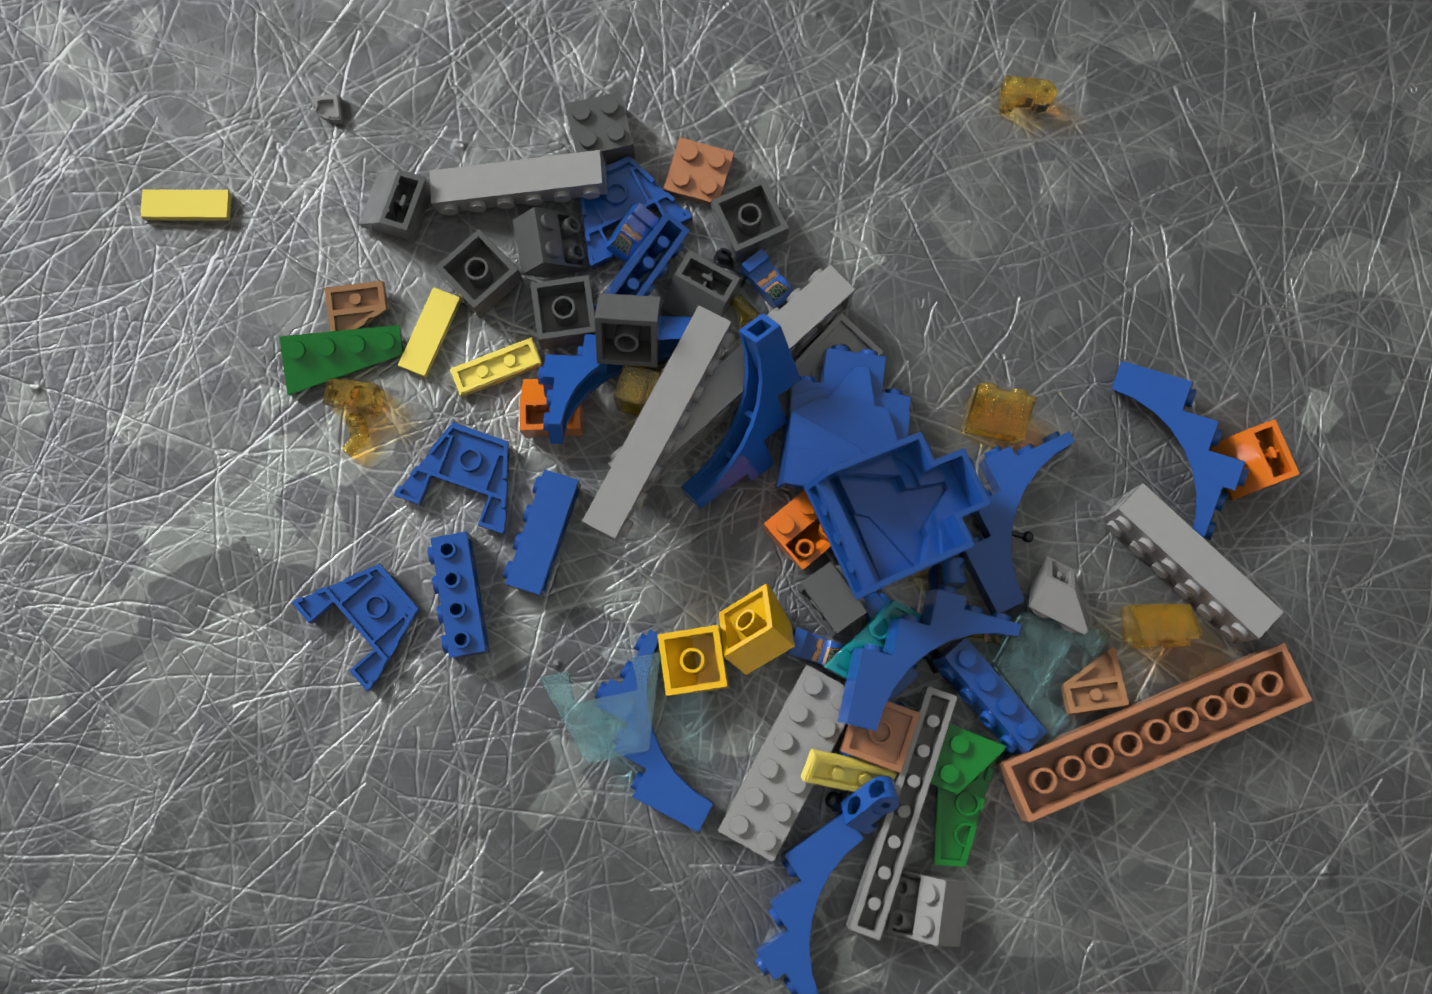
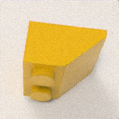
(755, 630)
(693, 661)

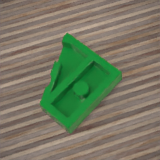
(963, 758)

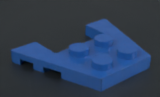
(626, 186)
(468, 461)
(375, 608)

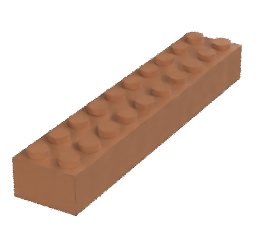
(1153, 732)

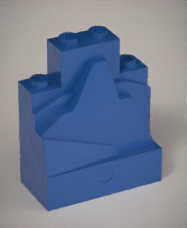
(839, 415)
(896, 511)

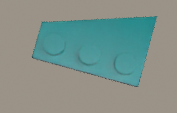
(872, 633)

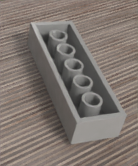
(1191, 565)
(774, 786)

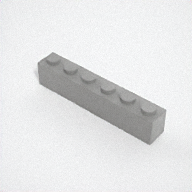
(518, 182)

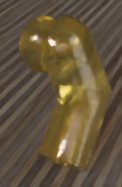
(745, 309)
(358, 433)

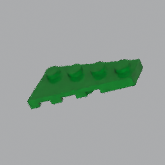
(329, 355)
(957, 820)

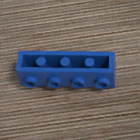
(650, 258)
(543, 533)
(459, 595)
(989, 696)

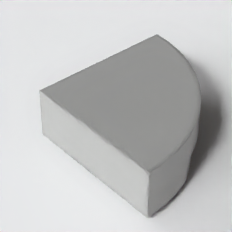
(329, 107)

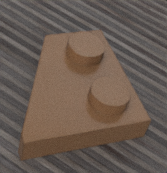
(355, 305)
(1096, 687)

